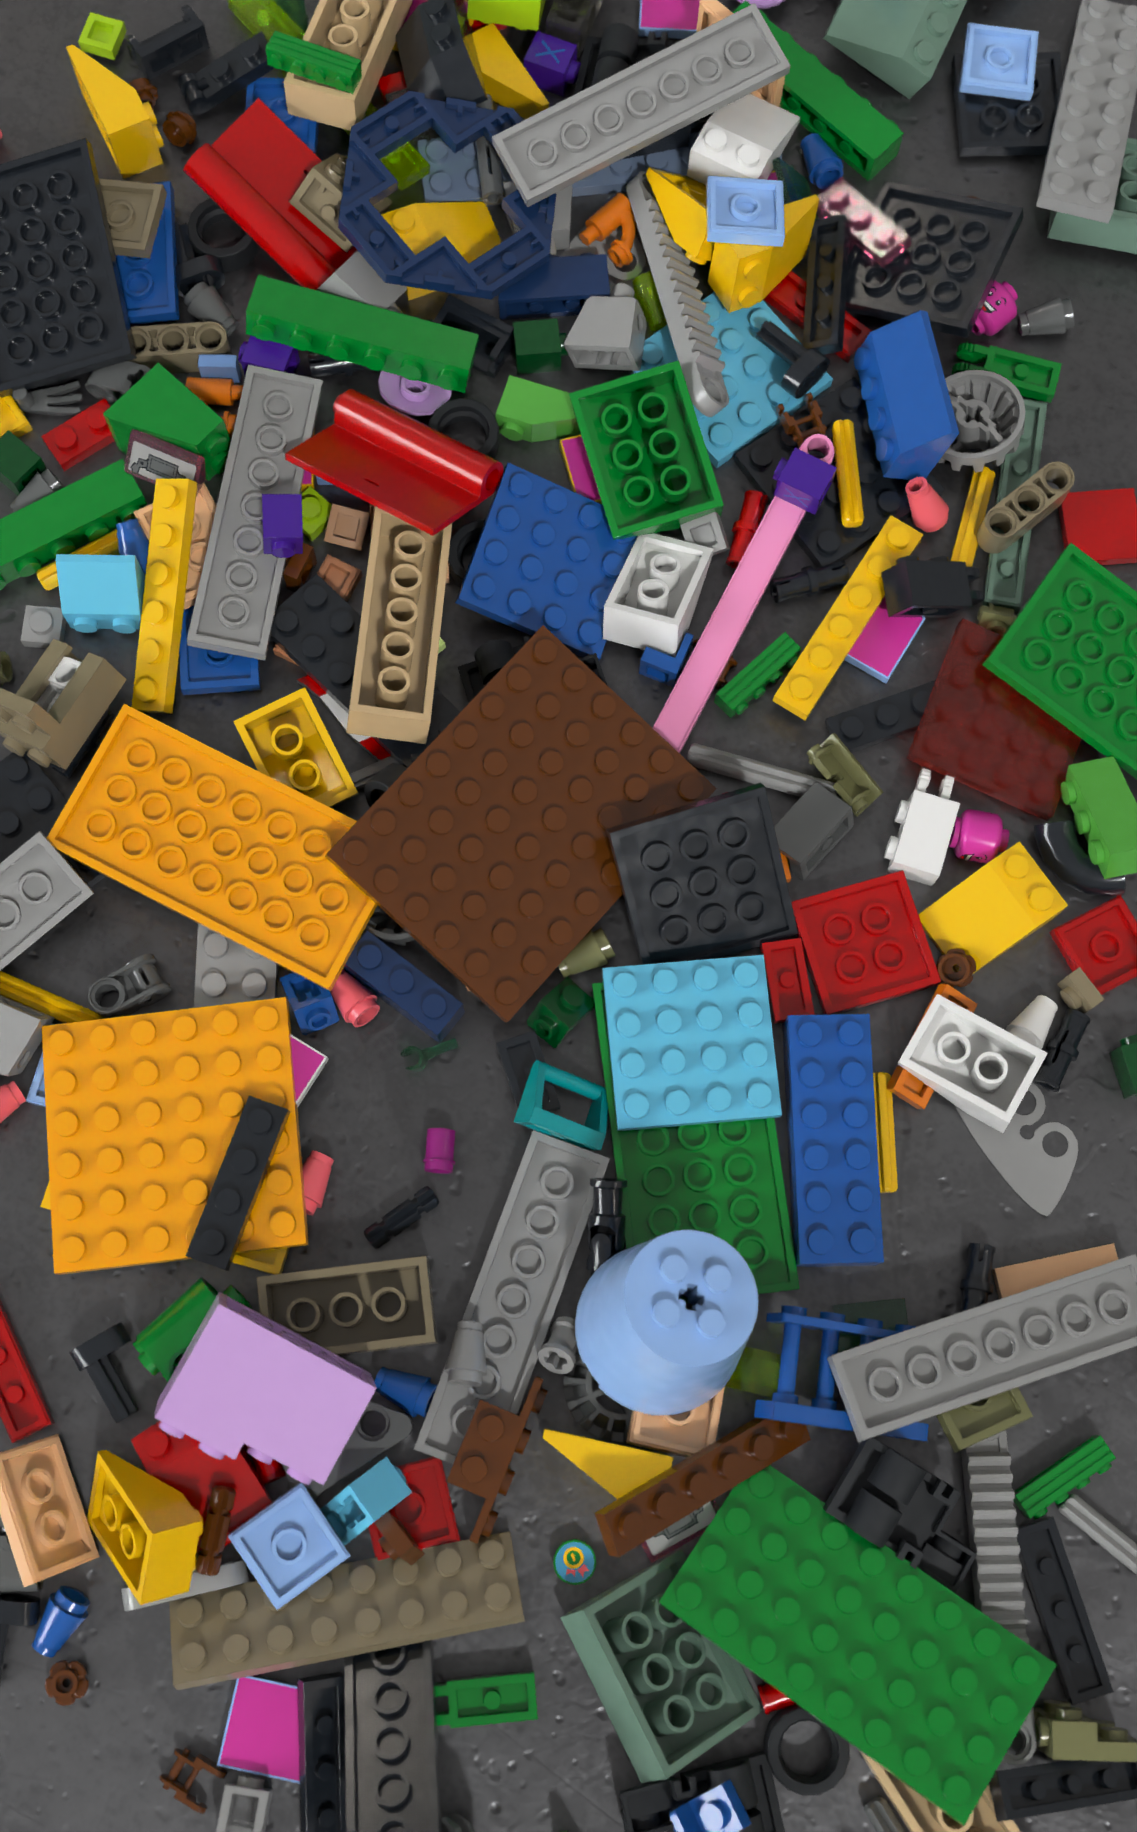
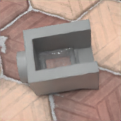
(245, 1806)

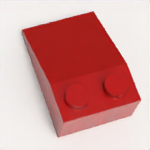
(195, 1474)

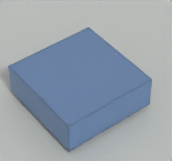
(220, 367)

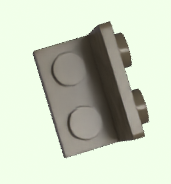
(321, 198)

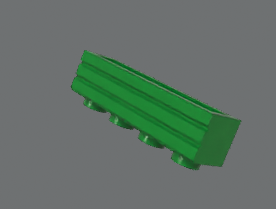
(313, 62)
(754, 678)
(1062, 1476)

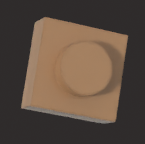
(346, 526)

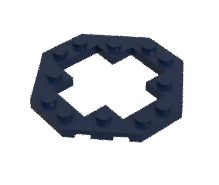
(439, 265)

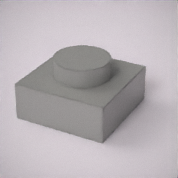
(706, 532)
(42, 625)

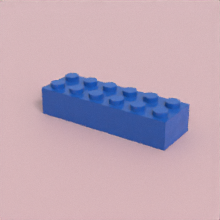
(832, 1141)

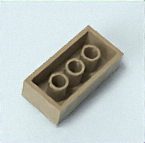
(355, 1305)

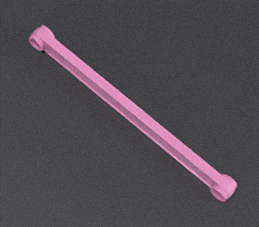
(733, 612)

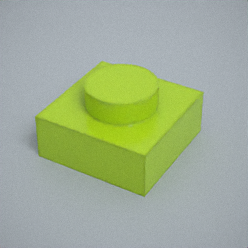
(102, 36)
(314, 513)

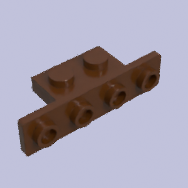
(487, 1452)

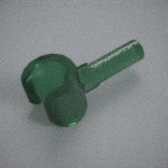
(428, 1053)

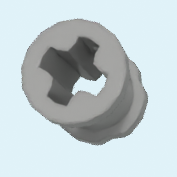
(560, 1350)

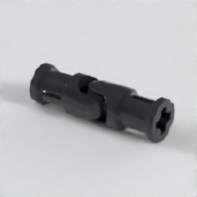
(606, 1212)

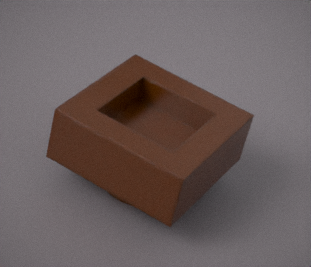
(299, 568)
(397, 1540)

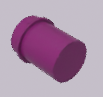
(440, 1151)

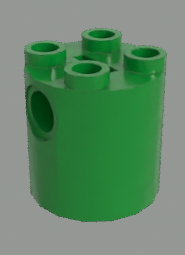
(170, 1334)

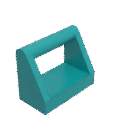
(531, 1114)

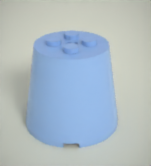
(642, 1338)

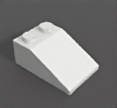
(741, 140)
(656, 593)
(972, 1062)

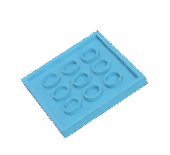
(750, 376)
(691, 1043)

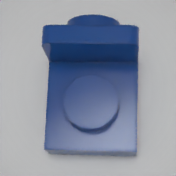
(310, 1003)
(712, 1812)

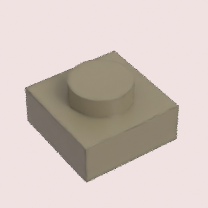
(1079, 992)

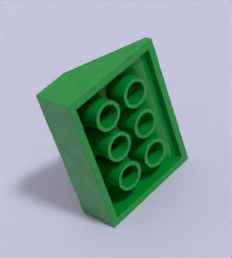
(646, 452)

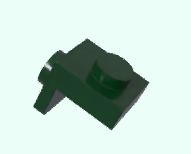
(560, 1012)

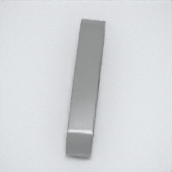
(229, 1575)

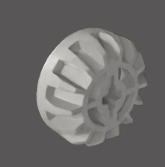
(976, 401)

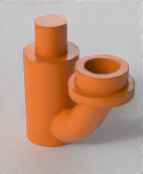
(608, 219)
(217, 392)

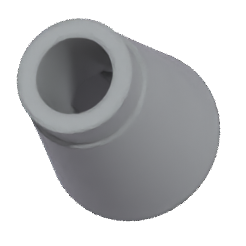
(467, 1355)

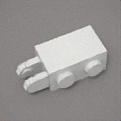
(923, 831)

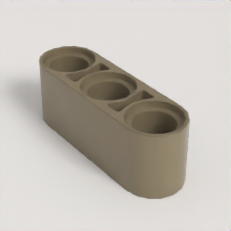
(191, 337)
(1033, 493)

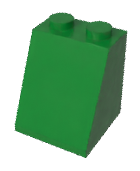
(173, 414)

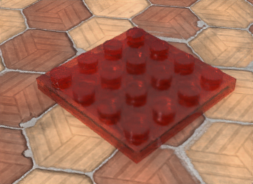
(990, 731)

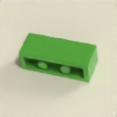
(1104, 814)

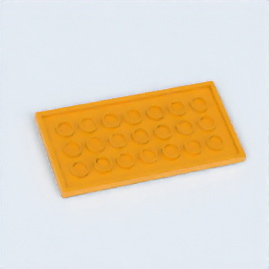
(216, 845)

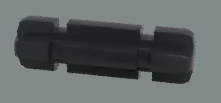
(401, 1217)

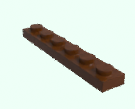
(696, 1482)

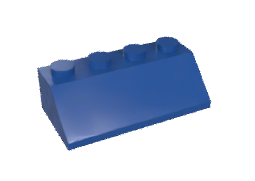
(906, 397)

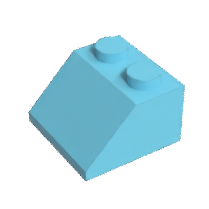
(101, 591)

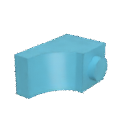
(366, 1500)

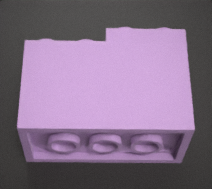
(264, 1389)

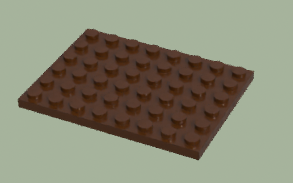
(501, 823)

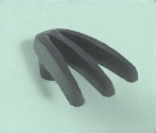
(44, 400)

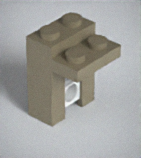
(57, 705)

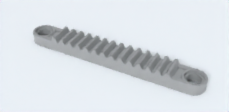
(680, 302)
(994, 1540)

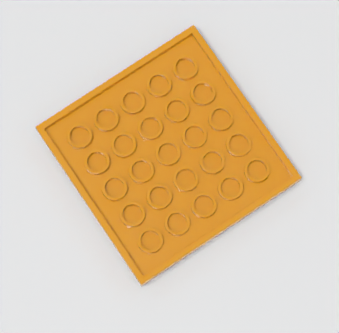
(144, 1125)

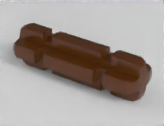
(215, 1530)

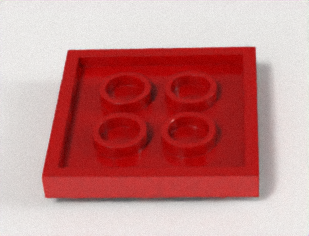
(864, 943)

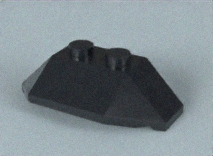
(441, 53)

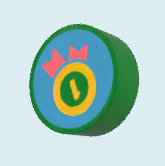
(574, 1561)

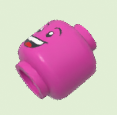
(997, 309)
(978, 836)

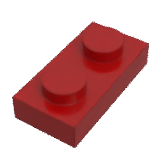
(79, 436)
(787, 979)

